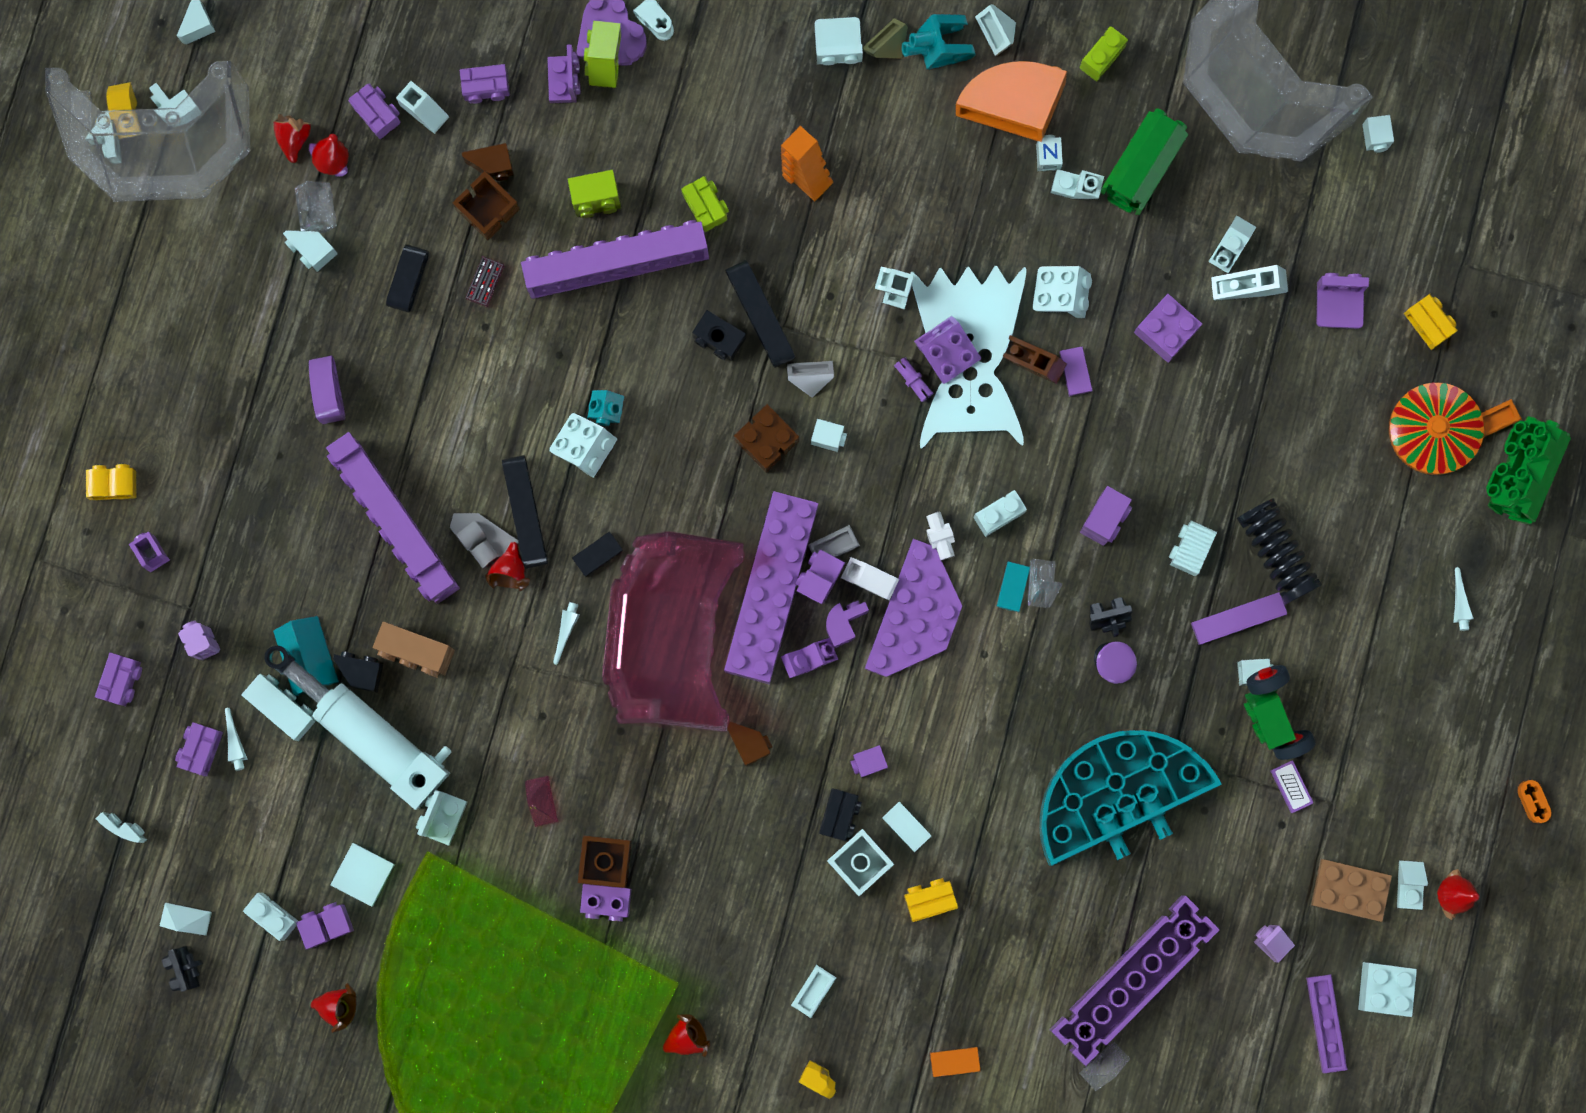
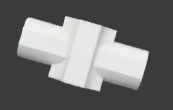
(940, 536)

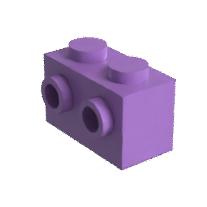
(605, 901)

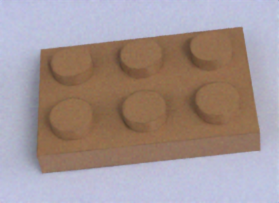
(1351, 890)

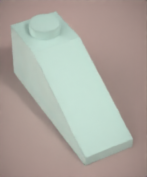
(1250, 283)

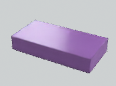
(1076, 371)

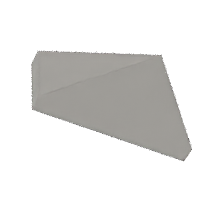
(810, 376)

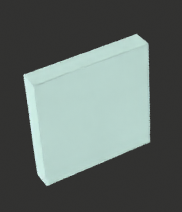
(362, 874)

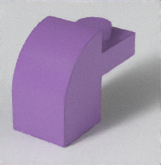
(838, 622)

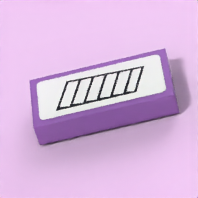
(1291, 786)

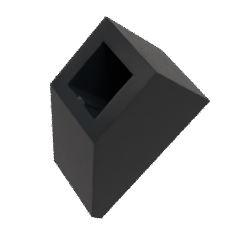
(360, 673)

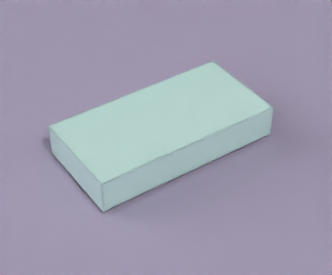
(906, 826)
(813, 991)

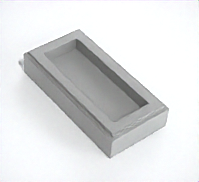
(836, 543)

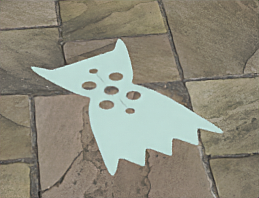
(989, 315)

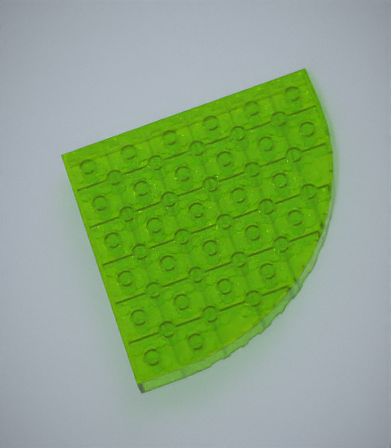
(506, 1004)

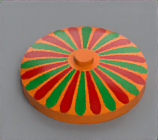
(1436, 428)

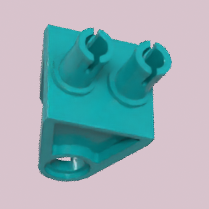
(932, 47)

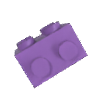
(1341, 300)

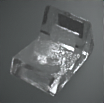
(1041, 583)

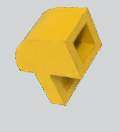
(121, 97)

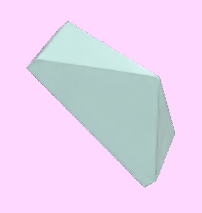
(997, 28)
(185, 919)

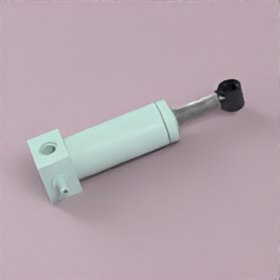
(368, 734)

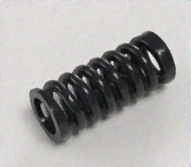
(1261, 516)

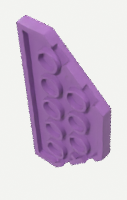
(918, 614)

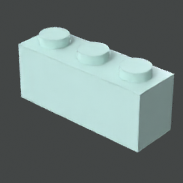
(279, 706)

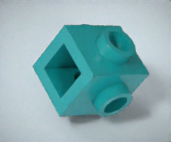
(605, 407)

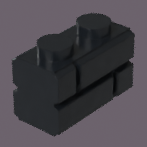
(839, 815)

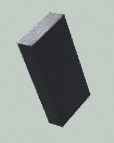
(597, 554)

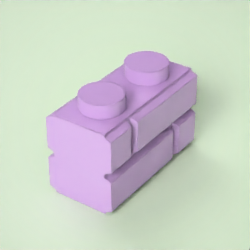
(198, 640)

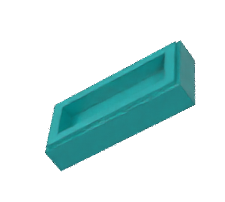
(1013, 587)

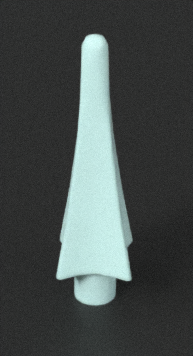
(1462, 610)
(568, 621)
(235, 750)

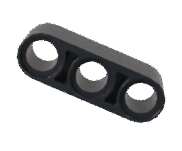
(407, 278)

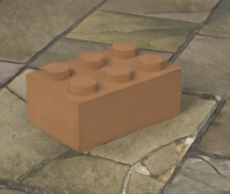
(413, 650)

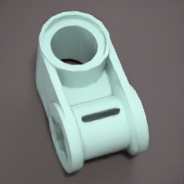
(652, 17)

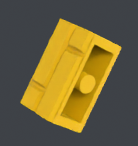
(1431, 321)
(930, 900)

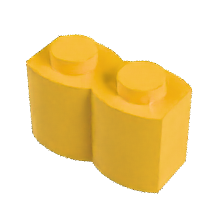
(111, 483)

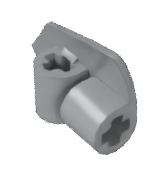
(481, 537)

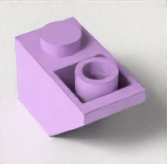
(1273, 942)

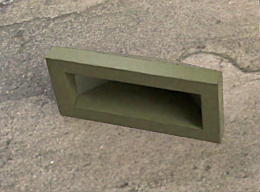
(888, 41)

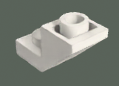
(870, 578)

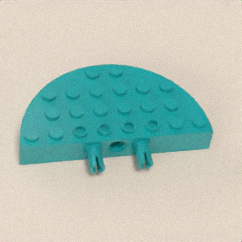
(1117, 786)

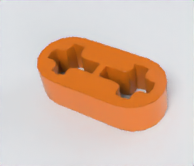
(1539, 799)

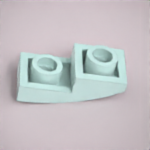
(128, 831)

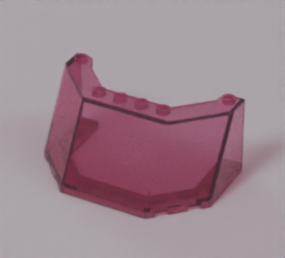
(665, 631)

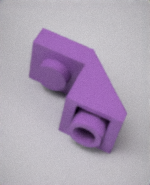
(809, 658)

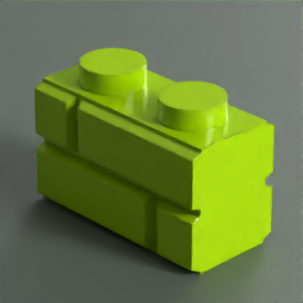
(1103, 53)
(704, 203)

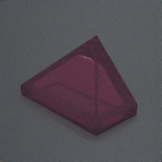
(541, 801)

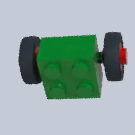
(1269, 715)

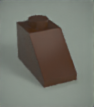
(493, 160)
(749, 743)

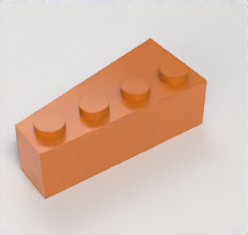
(804, 164)

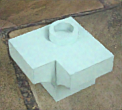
(895, 285)

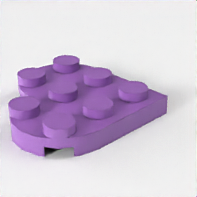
(633, 38)

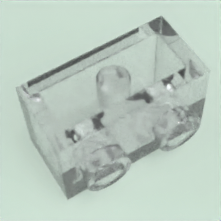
(315, 206)

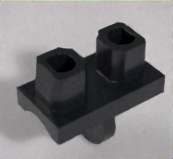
(1112, 619)
(184, 968)

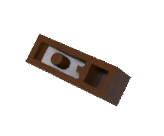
(1034, 359)

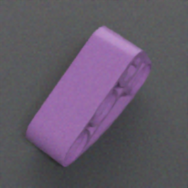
(326, 390)

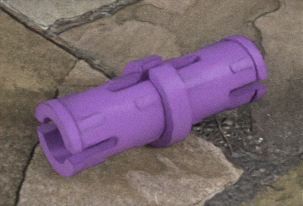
(913, 379)

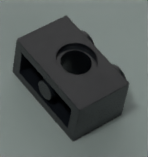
(712, 324)

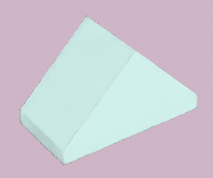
(195, 23)

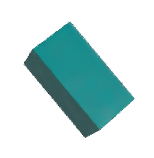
(309, 647)

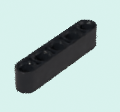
(760, 314)
(524, 511)

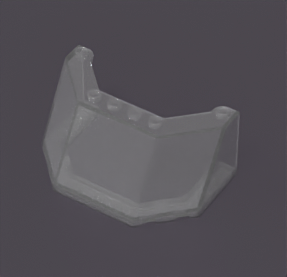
(1256, 92)
(156, 150)

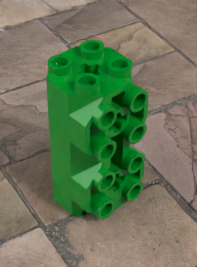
(1144, 161)
(1531, 465)

